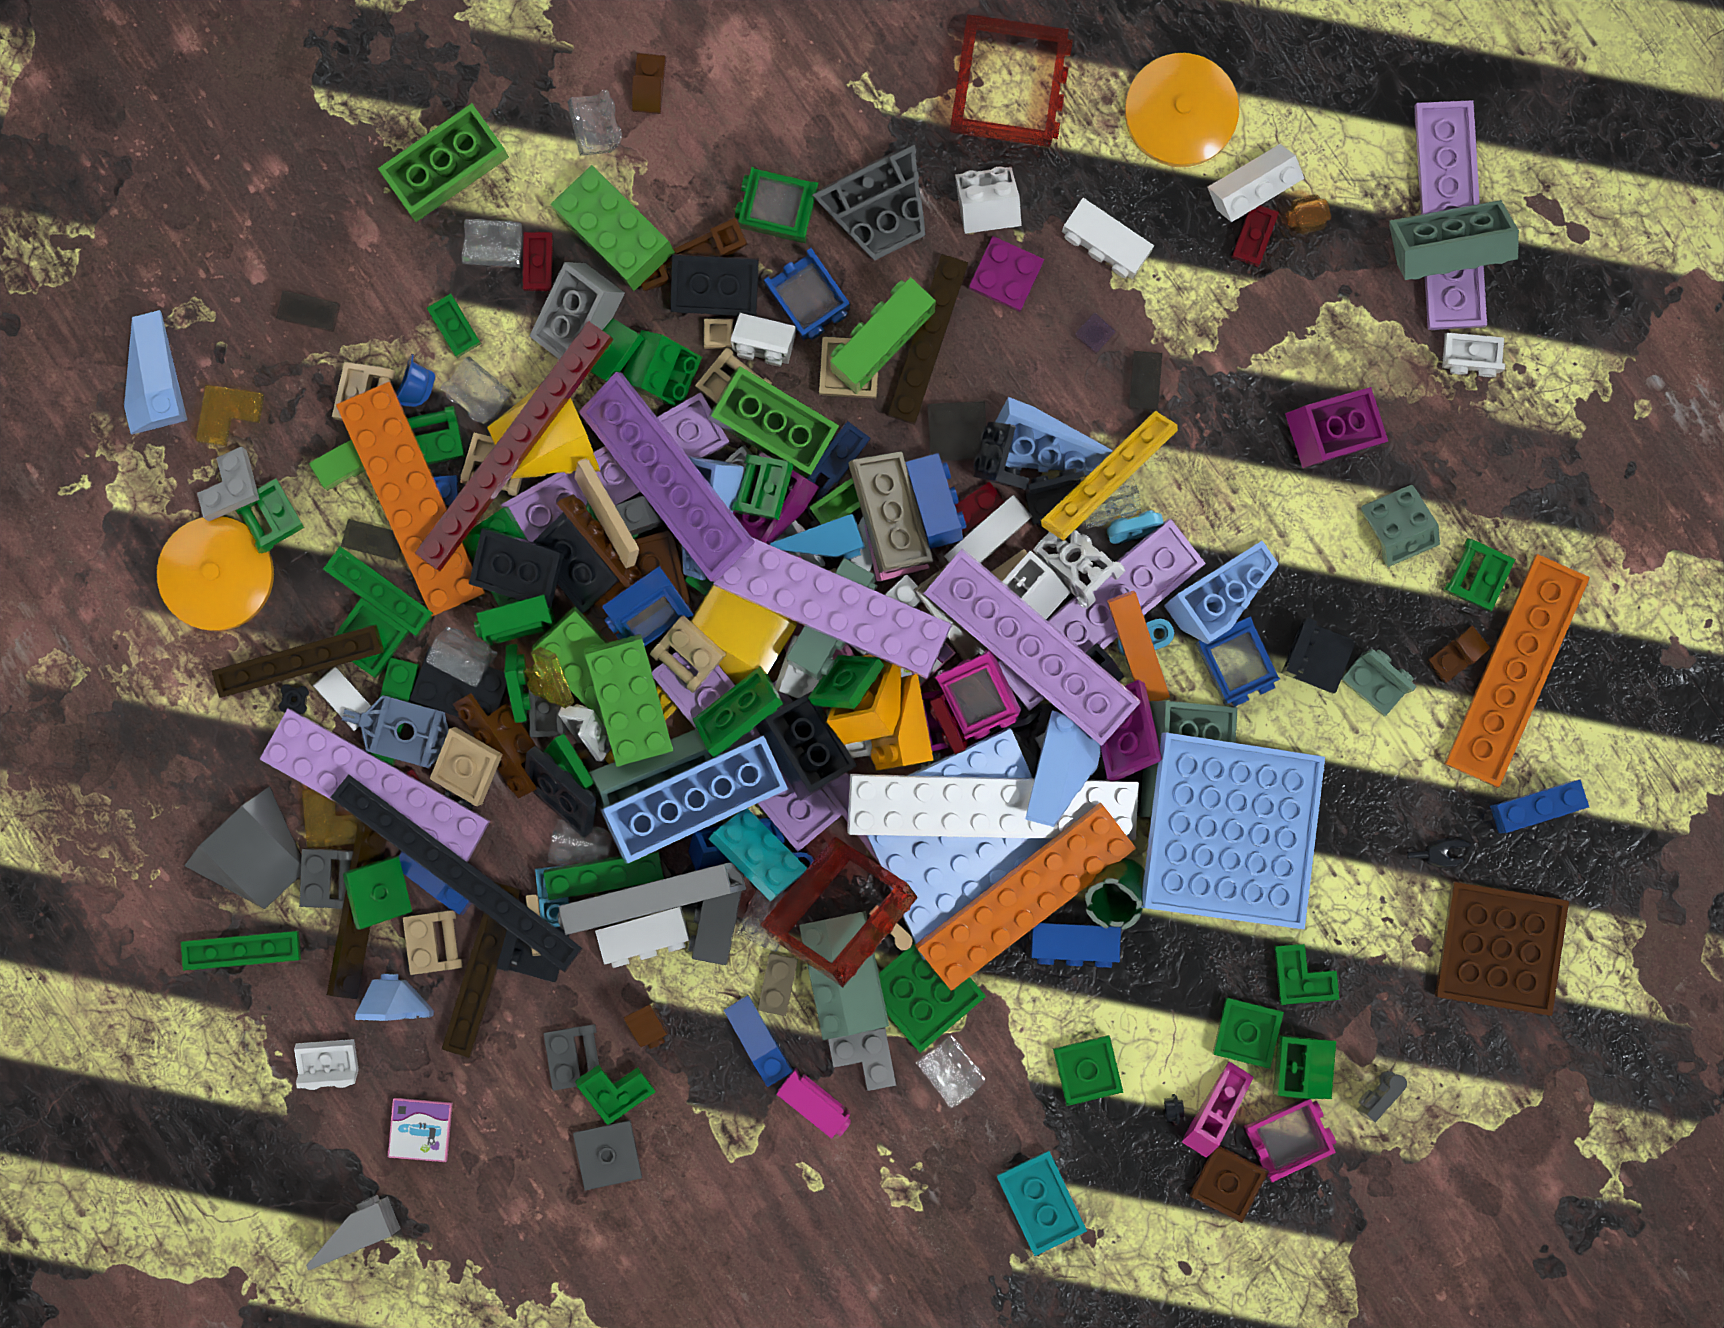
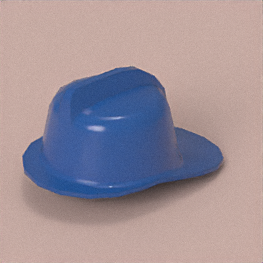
(415, 385)

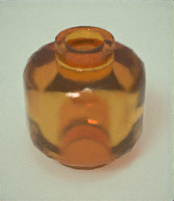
(1308, 214)

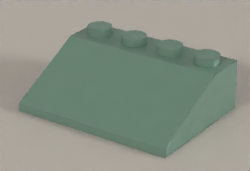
(1189, 720)

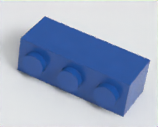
(936, 500)
(1539, 806)
(1075, 944)

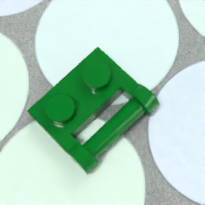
(442, 444)
(769, 489)
(278, 513)
(1488, 578)

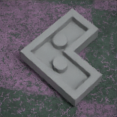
(234, 491)
(871, 1050)

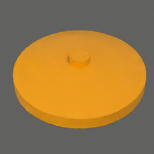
(1181, 110)
(214, 574)

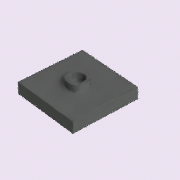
(607, 1155)

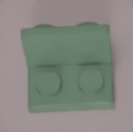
(1402, 525)
(1378, 680)

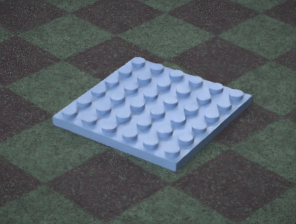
(1232, 831)
(956, 870)

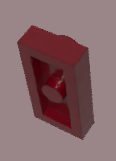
(1255, 235)
(538, 261)
(979, 506)
(952, 731)

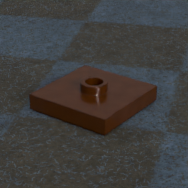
(1229, 1183)

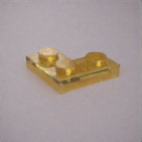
(220, 407)
(548, 679)
(323, 826)

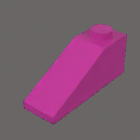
(1218, 1110)

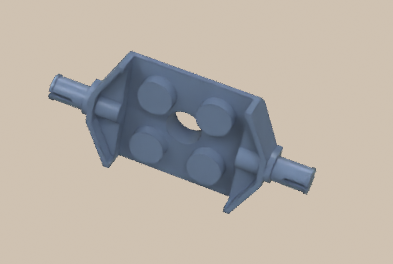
(380, 730)

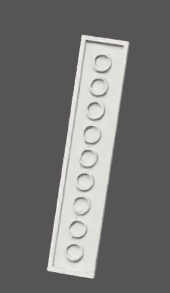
(973, 806)

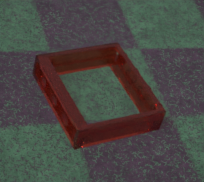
(1000, 131)
(812, 885)

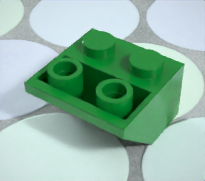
(662, 369)
(1304, 1067)

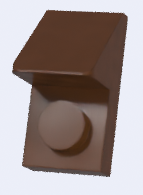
(648, 83)
(1458, 654)

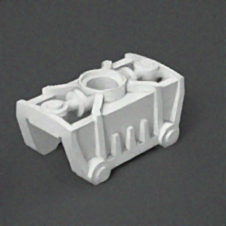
(1069, 571)

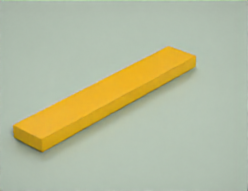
(1109, 475)

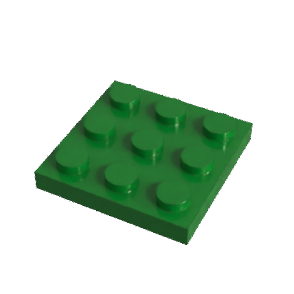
(921, 1000)

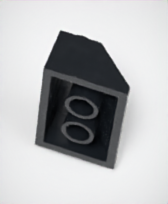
(805, 746)

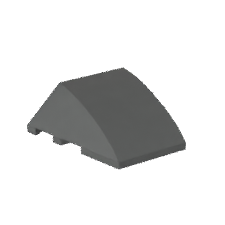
(878, 203)
(251, 852)

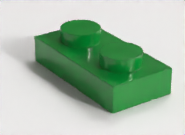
(453, 325)

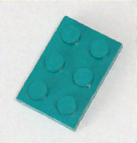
(758, 853)
(1041, 1203)

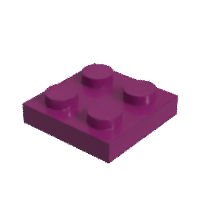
(1006, 274)

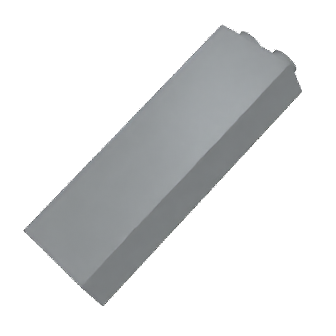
(650, 898)

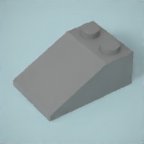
(575, 299)
(364, 1227)

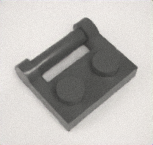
(316, 877)
(563, 1054)
(1377, 1102)

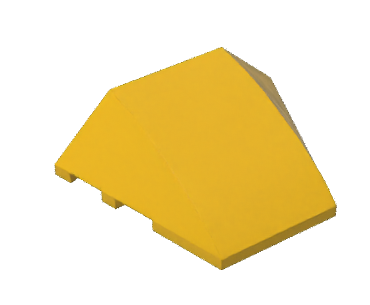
(558, 447)
(743, 631)

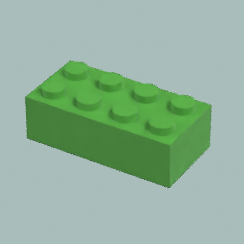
(443, 162)
(612, 227)
(882, 335)
(772, 421)
(568, 641)
(628, 700)

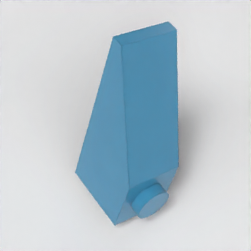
(830, 539)

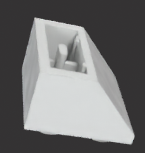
(988, 199)
(763, 339)
(1037, 585)

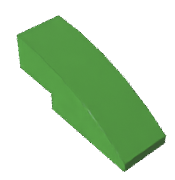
(337, 465)
(837, 503)

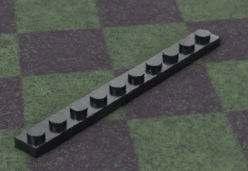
(456, 873)

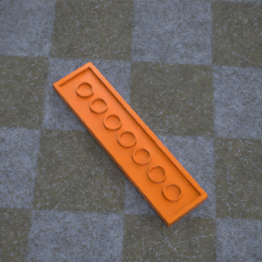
(406, 492)
(1517, 670)
(1025, 896)

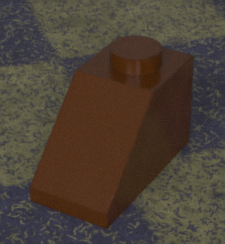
(647, 1026)

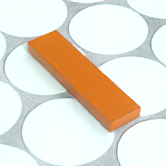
(1138, 644)

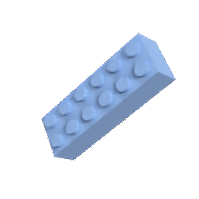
(694, 799)

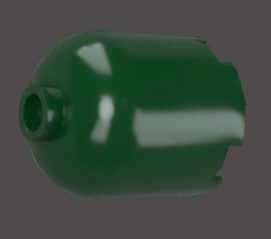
(1116, 895)

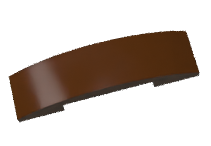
(721, 241)

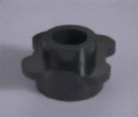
(301, 698)
(1173, 1109)

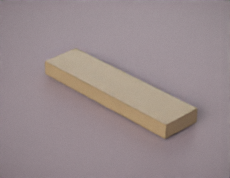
(606, 513)

